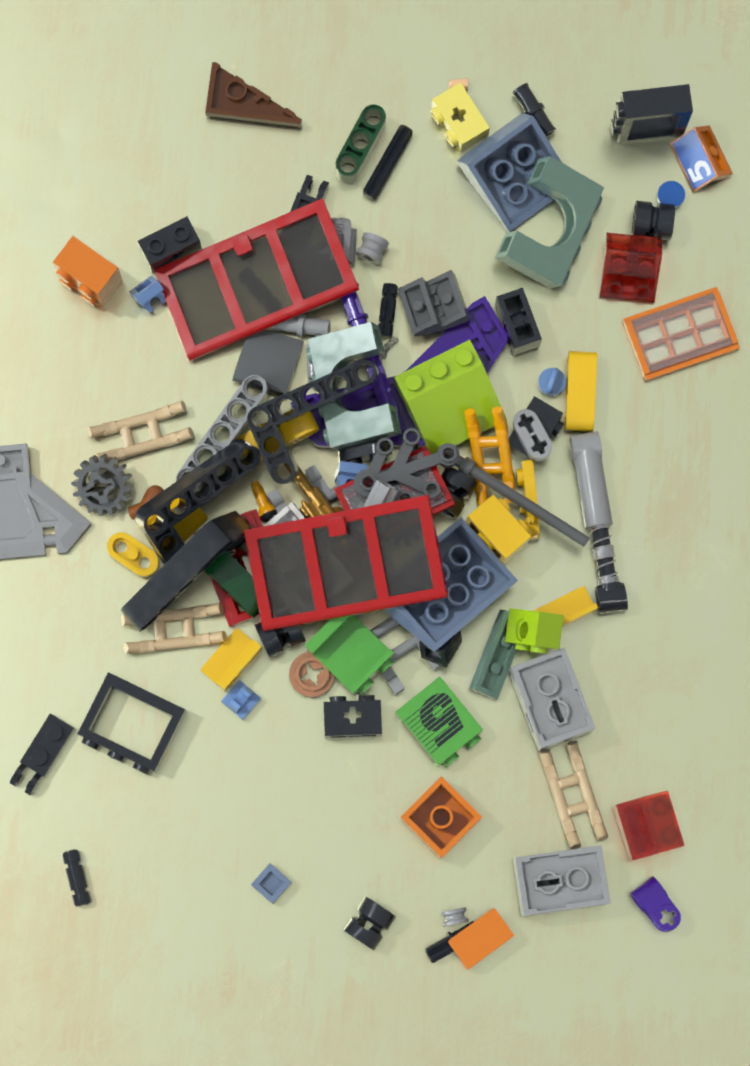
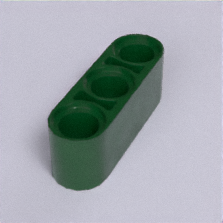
(363, 131)
(235, 582)

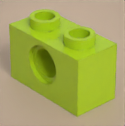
(534, 630)

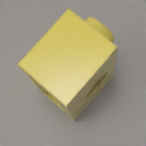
(458, 102)

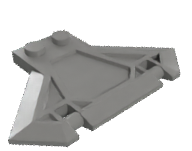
(29, 508)

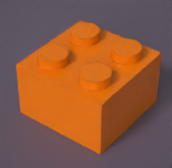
(87, 272)
(441, 817)

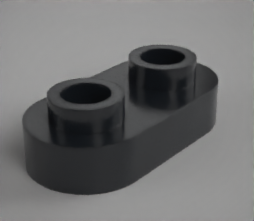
(361, 452)

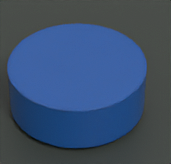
(671, 193)

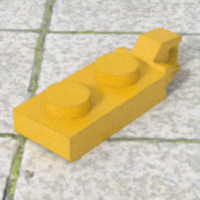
(526, 478)

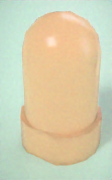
(464, 82)

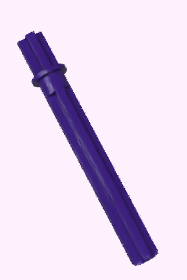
(381, 386)

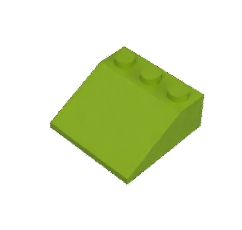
(442, 390)

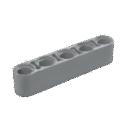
(226, 420)

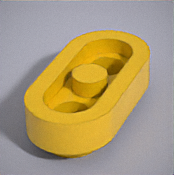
(133, 555)

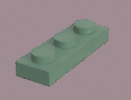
(494, 660)

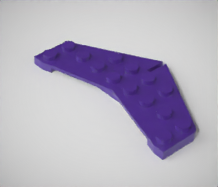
(482, 330)

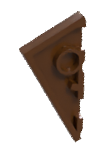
(235, 99)

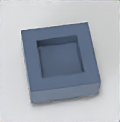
(271, 883)

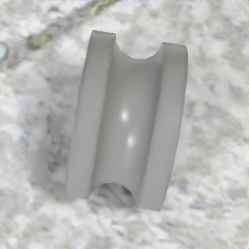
(454, 916)

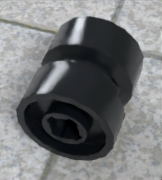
(653, 220)
(460, 488)
(276, 640)
(376, 915)

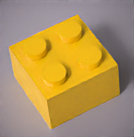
(499, 528)

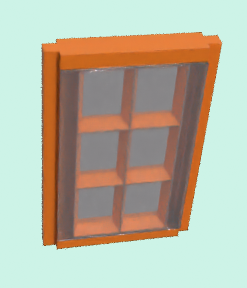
(681, 334)

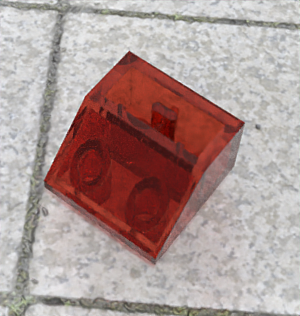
(630, 267)
(648, 825)

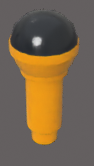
(266, 509)

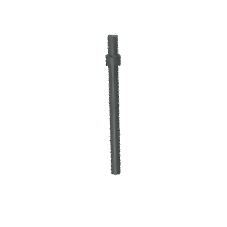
(469, 467)

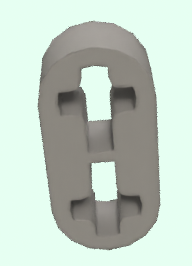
(537, 431)

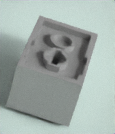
(551, 699)
(561, 880)

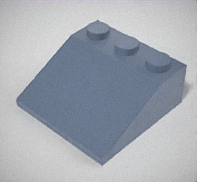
(503, 167)

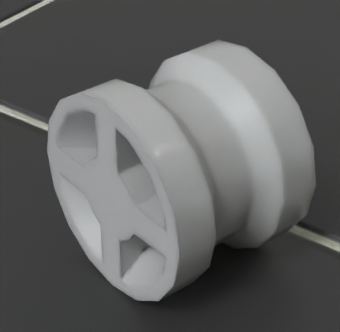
(372, 248)

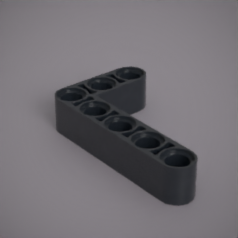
(301, 407)
(191, 501)
(203, 548)

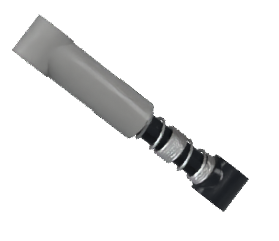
(597, 516)

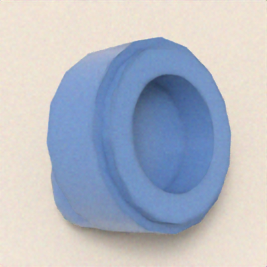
(551, 382)

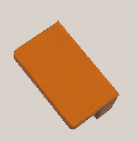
(480, 938)

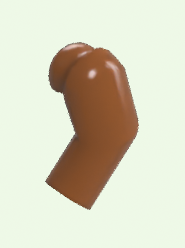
(150, 493)

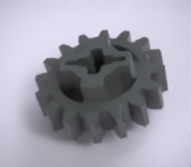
(98, 474)

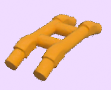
(500, 440)

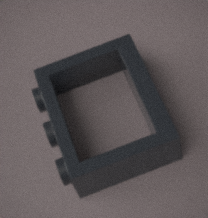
(652, 114)
(117, 751)

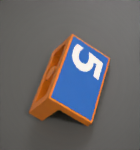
(701, 157)

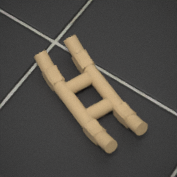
(151, 419)
(189, 640)
(579, 778)

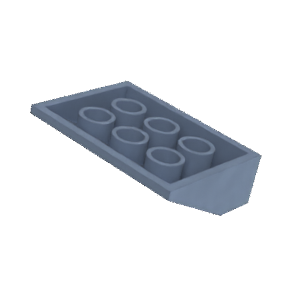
(473, 583)

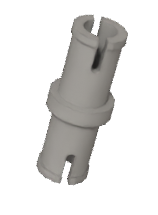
(304, 325)

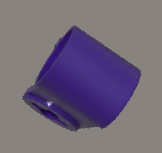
(652, 901)

